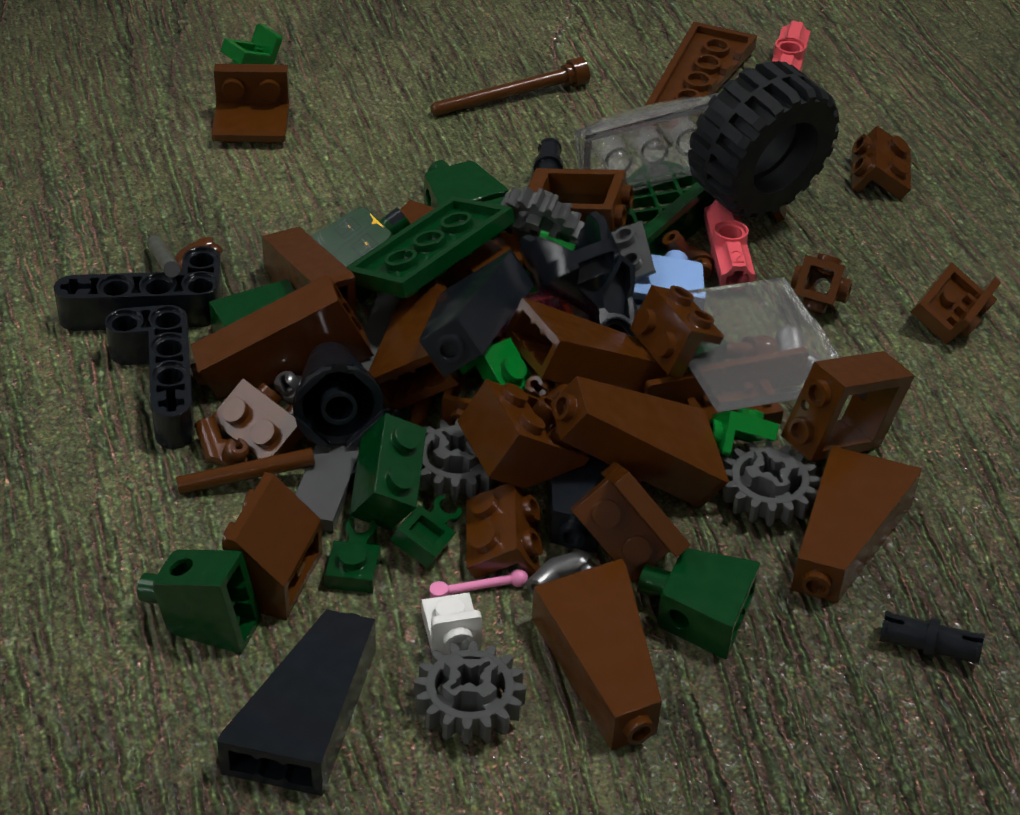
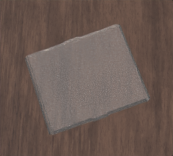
(765, 344)

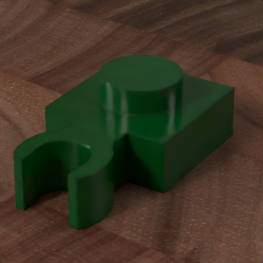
(426, 532)
(356, 562)

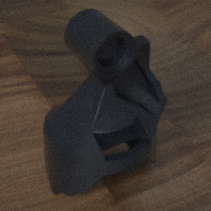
(589, 277)

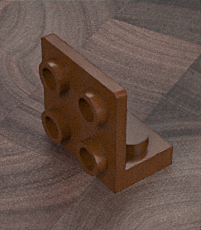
(251, 103)

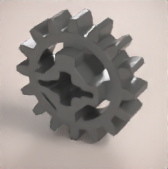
(542, 212)
(453, 465)
(766, 482)
(469, 692)

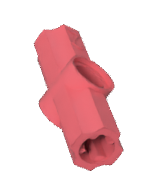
(792, 44)
(728, 245)

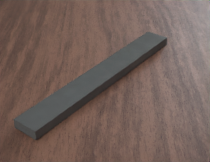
(329, 481)

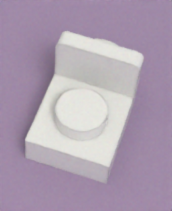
(450, 621)

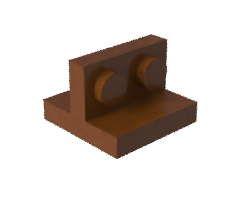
(628, 521)

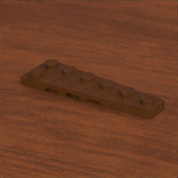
(703, 62)

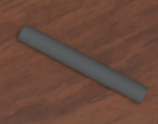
(163, 256)

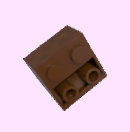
(517, 436)
(278, 544)

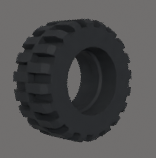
(763, 139)

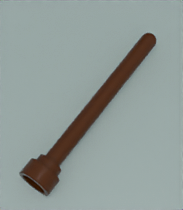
(573, 73)

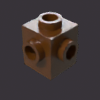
(821, 269)

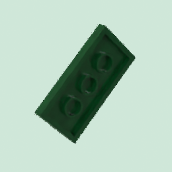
(430, 246)

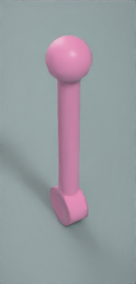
(517, 578)

